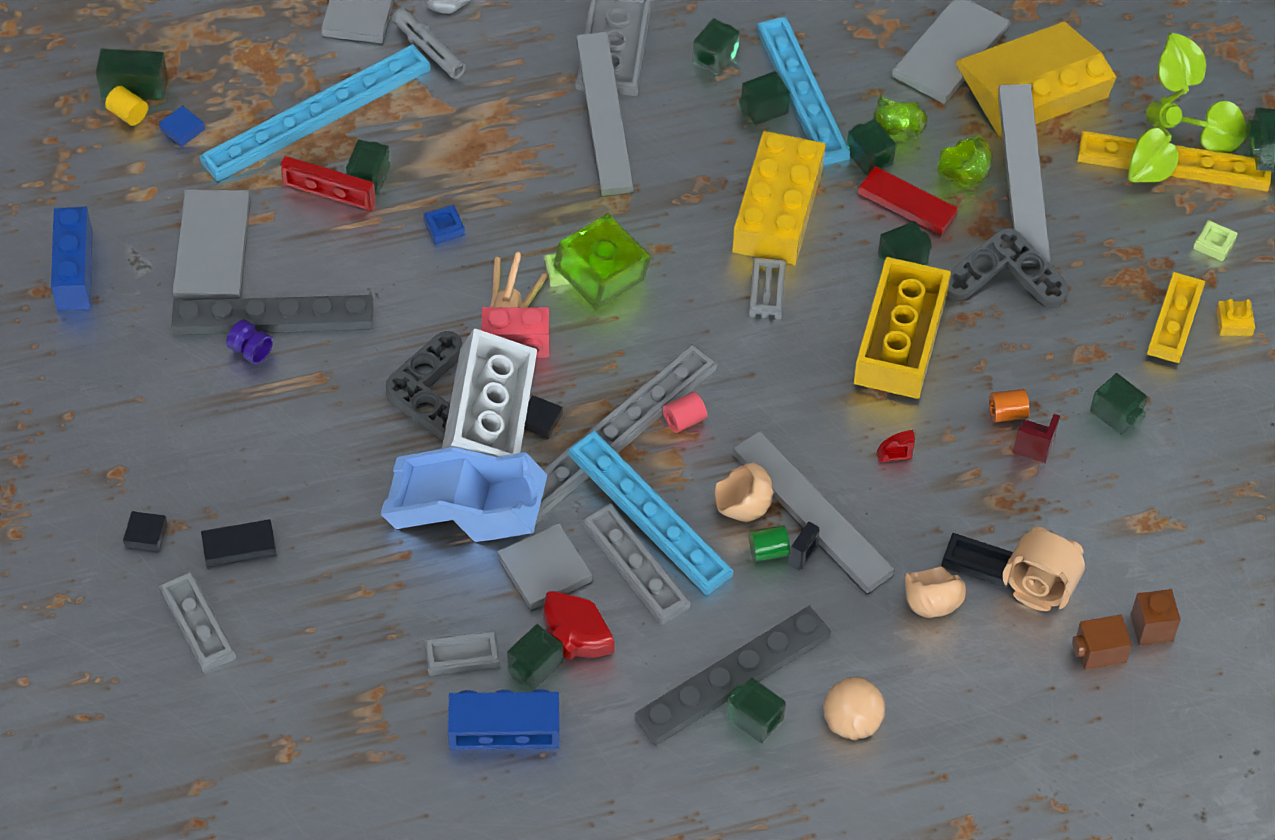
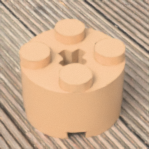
(1044, 569)

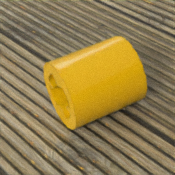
(126, 105)

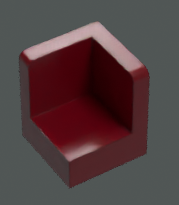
(1036, 439)

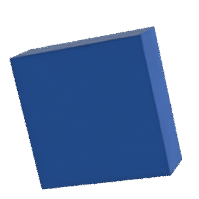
(181, 126)
(444, 224)

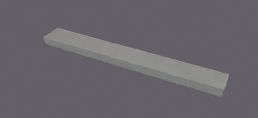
(629, 420)

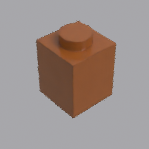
(1155, 617)
(1102, 642)

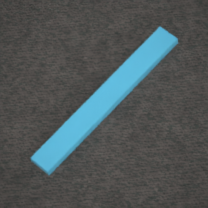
(314, 113)

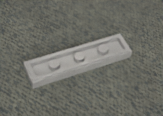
(636, 564)

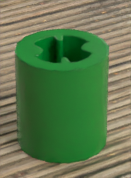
(769, 543)

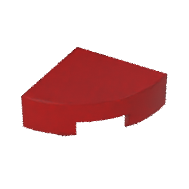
(897, 447)

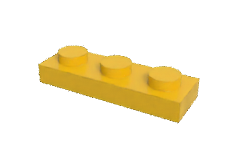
(1176, 317)

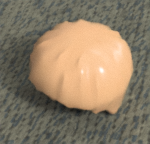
(744, 493)
(934, 592)
(854, 708)

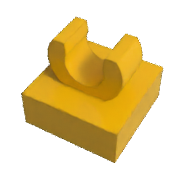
(1235, 317)

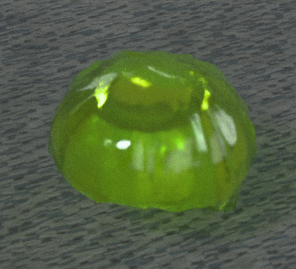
(900, 120)
(966, 162)

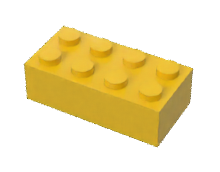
(779, 197)
(902, 327)

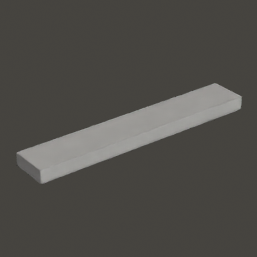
(604, 114)
(1023, 167)
(807, 505)

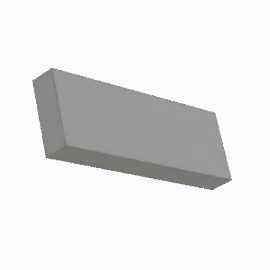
(197, 622)

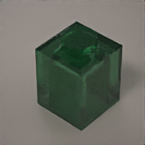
(715, 46)
(764, 98)
(871, 146)
(370, 162)
(906, 244)
(1119, 404)
(534, 657)
(755, 709)

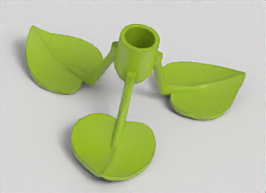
(1223, 131)

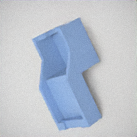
(476, 490)

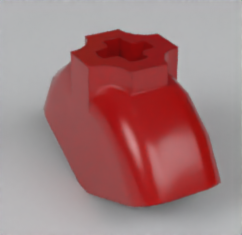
(577, 626)

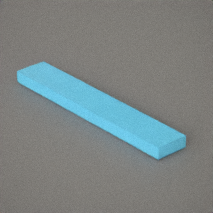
(804, 90)
(650, 513)

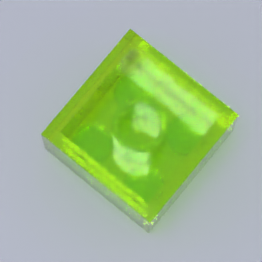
(601, 261)

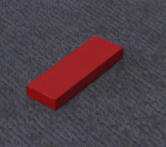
(328, 183)
(908, 200)

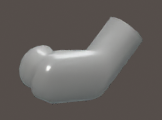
(445, 6)

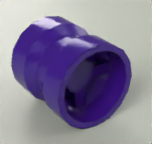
(247, 340)

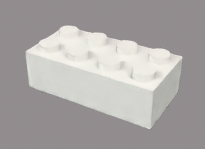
(490, 395)

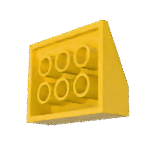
(1057, 63)

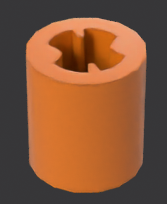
(1009, 405)

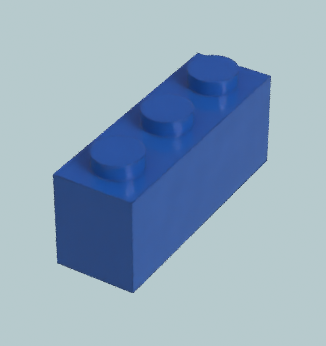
(71, 258)
(503, 720)

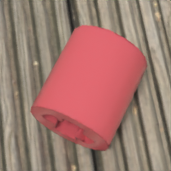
(684, 412)

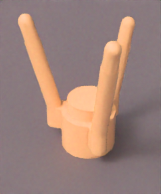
(509, 296)

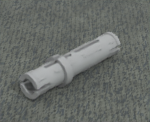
(408, 23)

